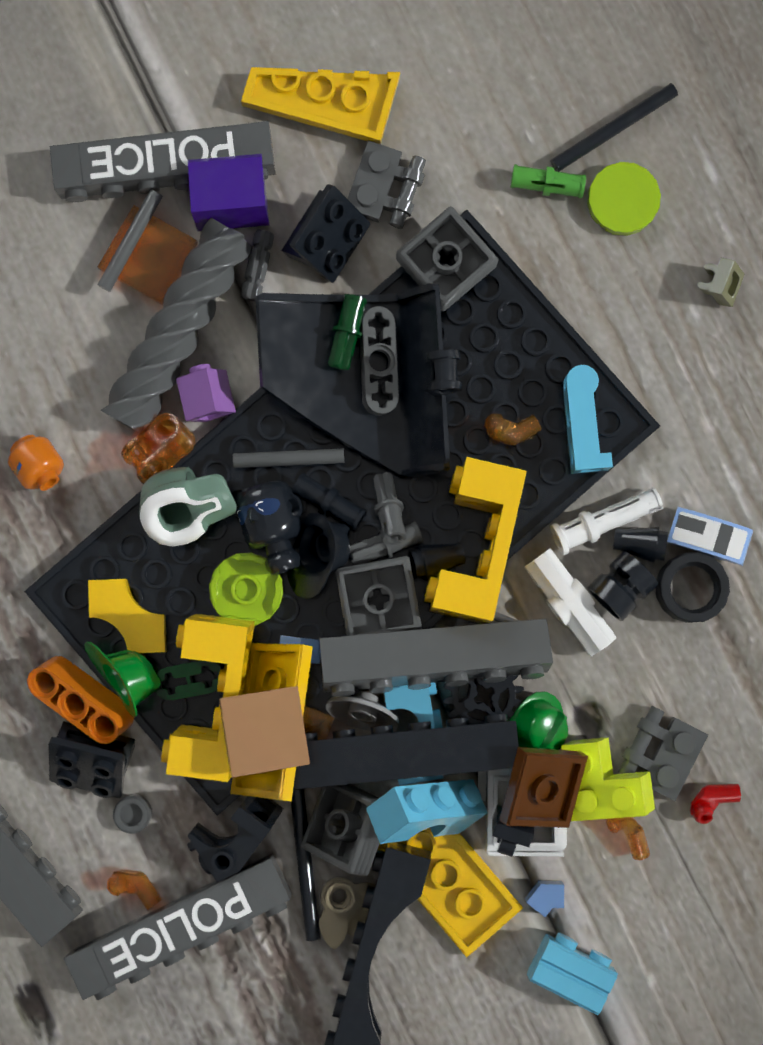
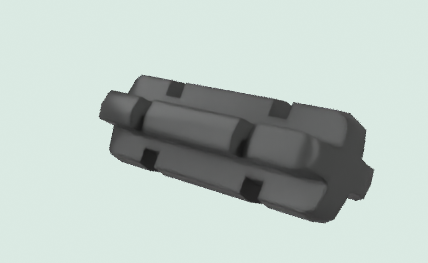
(257, 264)

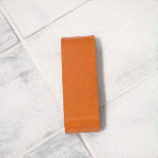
(63, 698)

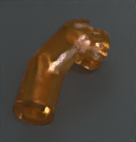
(510, 432)
(634, 833)
(134, 883)

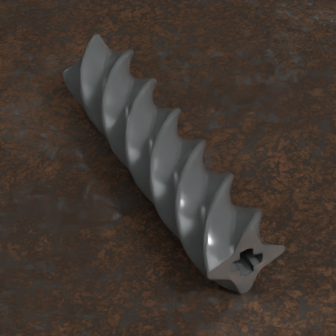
(174, 329)

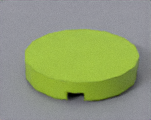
(624, 198)
(245, 589)

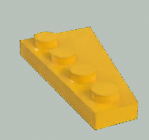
(337, 102)

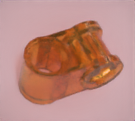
(159, 446)

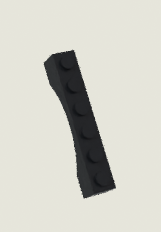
(398, 884)

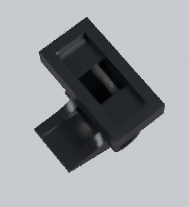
(228, 854)

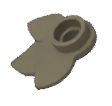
(341, 917)

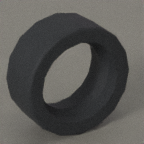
(720, 585)

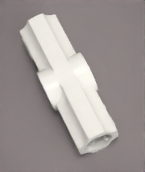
(570, 602)

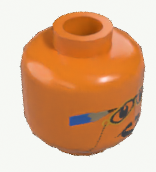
(35, 462)

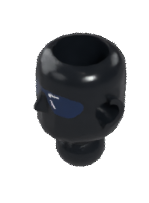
(270, 521)

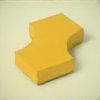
(114, 603)

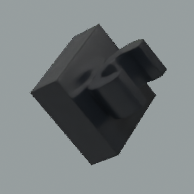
(510, 835)

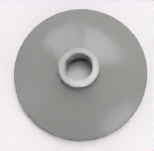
(361, 711)

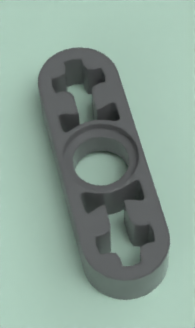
(369, 334)

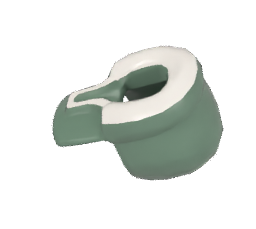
(181, 507)

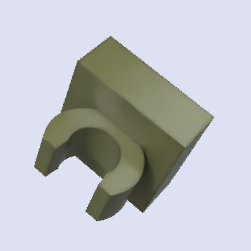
(725, 282)

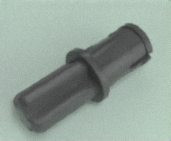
(389, 509)
(375, 547)

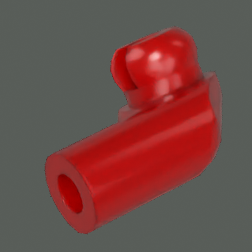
(709, 798)

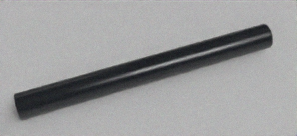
(614, 127)
(305, 867)

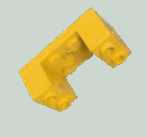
(492, 490)
(202, 750)

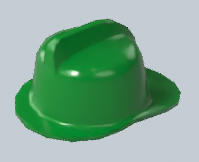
(127, 674)
(541, 722)

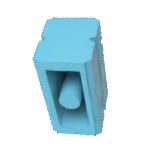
(572, 973)

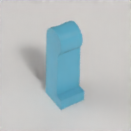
(582, 422)

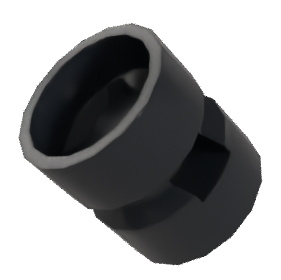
(609, 588)

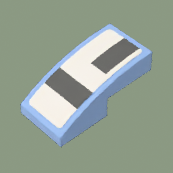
(710, 536)

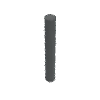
(130, 240)
(288, 458)

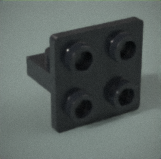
(327, 233)
(88, 765)

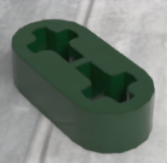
(190, 689)

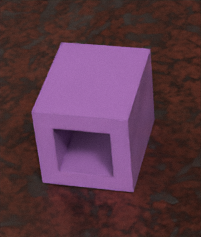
(205, 394)

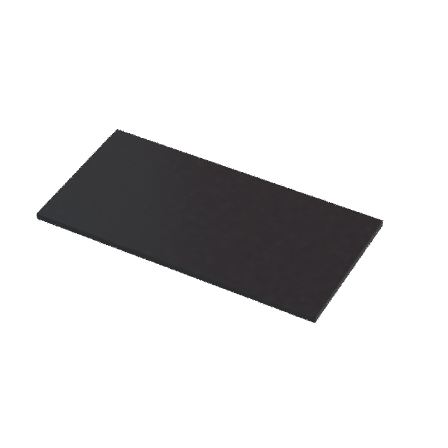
(509, 364)

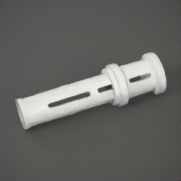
(590, 526)

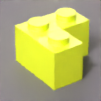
(609, 794)

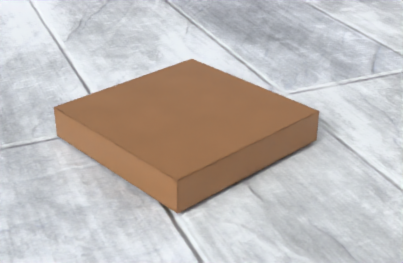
(264, 731)

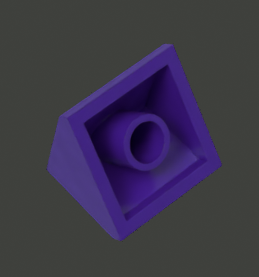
(228, 191)

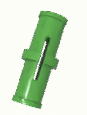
(548, 181)

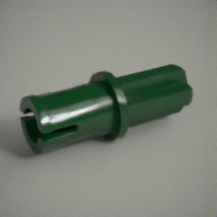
(347, 331)

